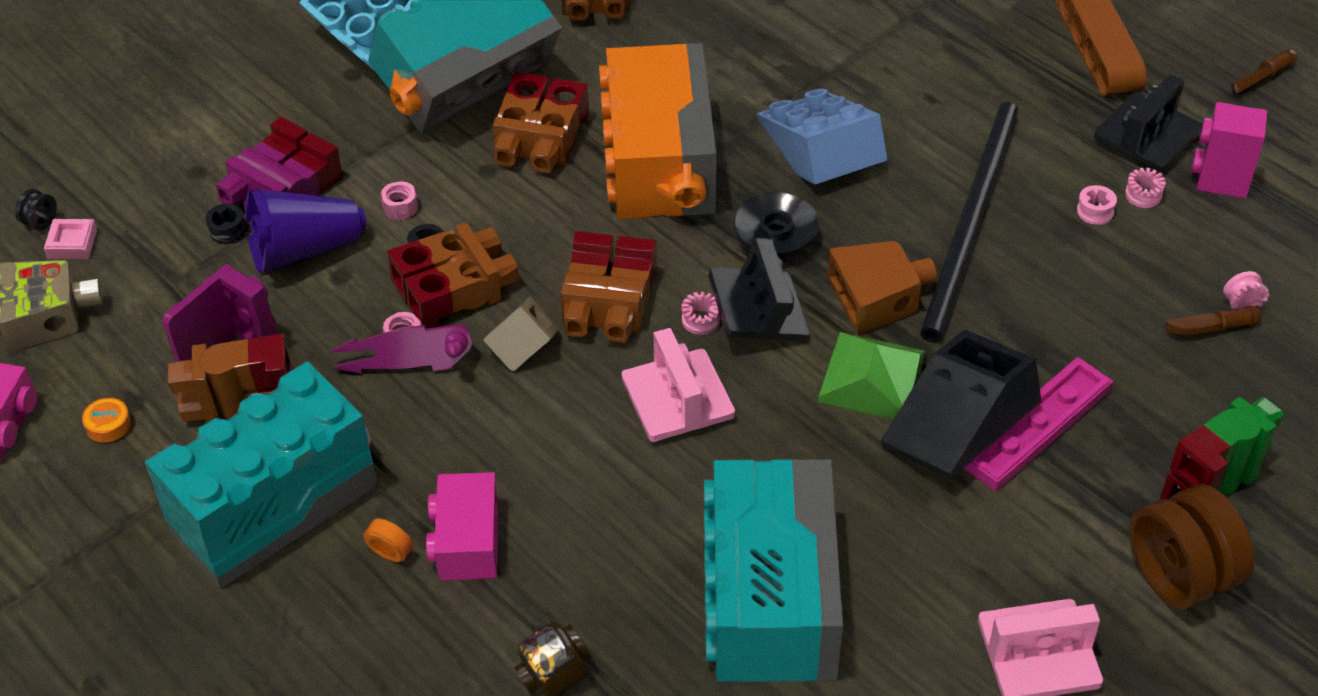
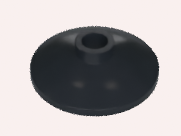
(778, 217)

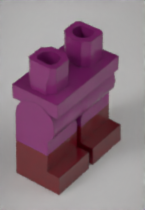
(282, 162)

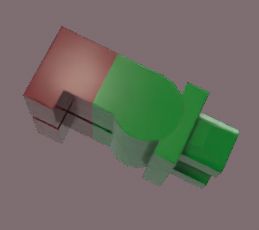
(1224, 449)

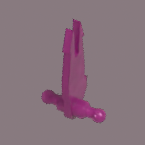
(410, 348)

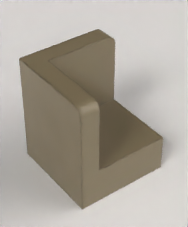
(521, 334)

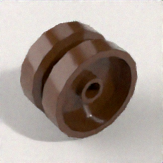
(1191, 546)

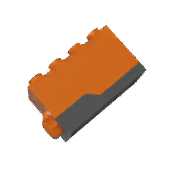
(658, 131)

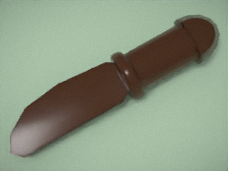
(1266, 69)
(1218, 321)

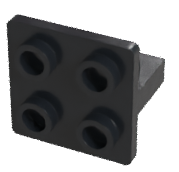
(1151, 126)
(759, 297)

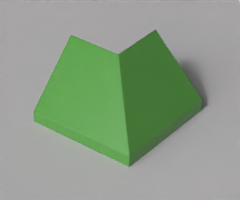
(870, 375)

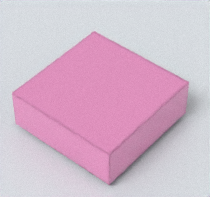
(70, 239)

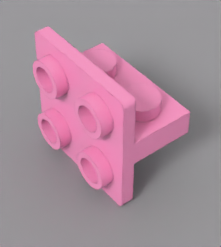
(676, 390)
(1042, 648)

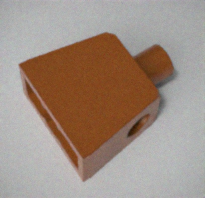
(877, 283)

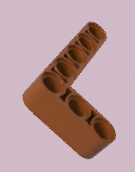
(1104, 45)

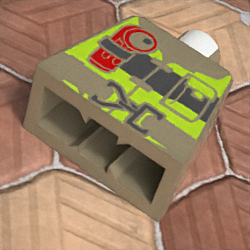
(42, 301)

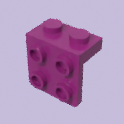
(219, 311)

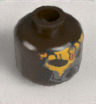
(552, 659)

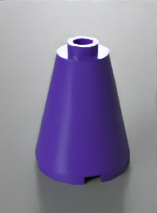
(298, 226)

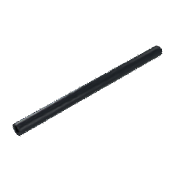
(969, 224)

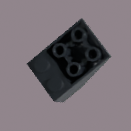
(963, 403)

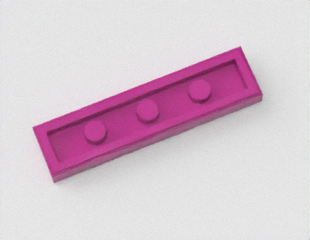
(1063, 403)

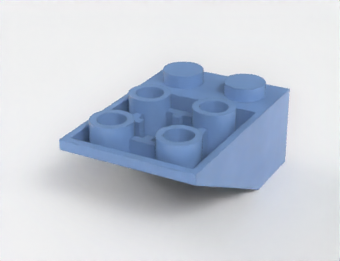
(825, 135)

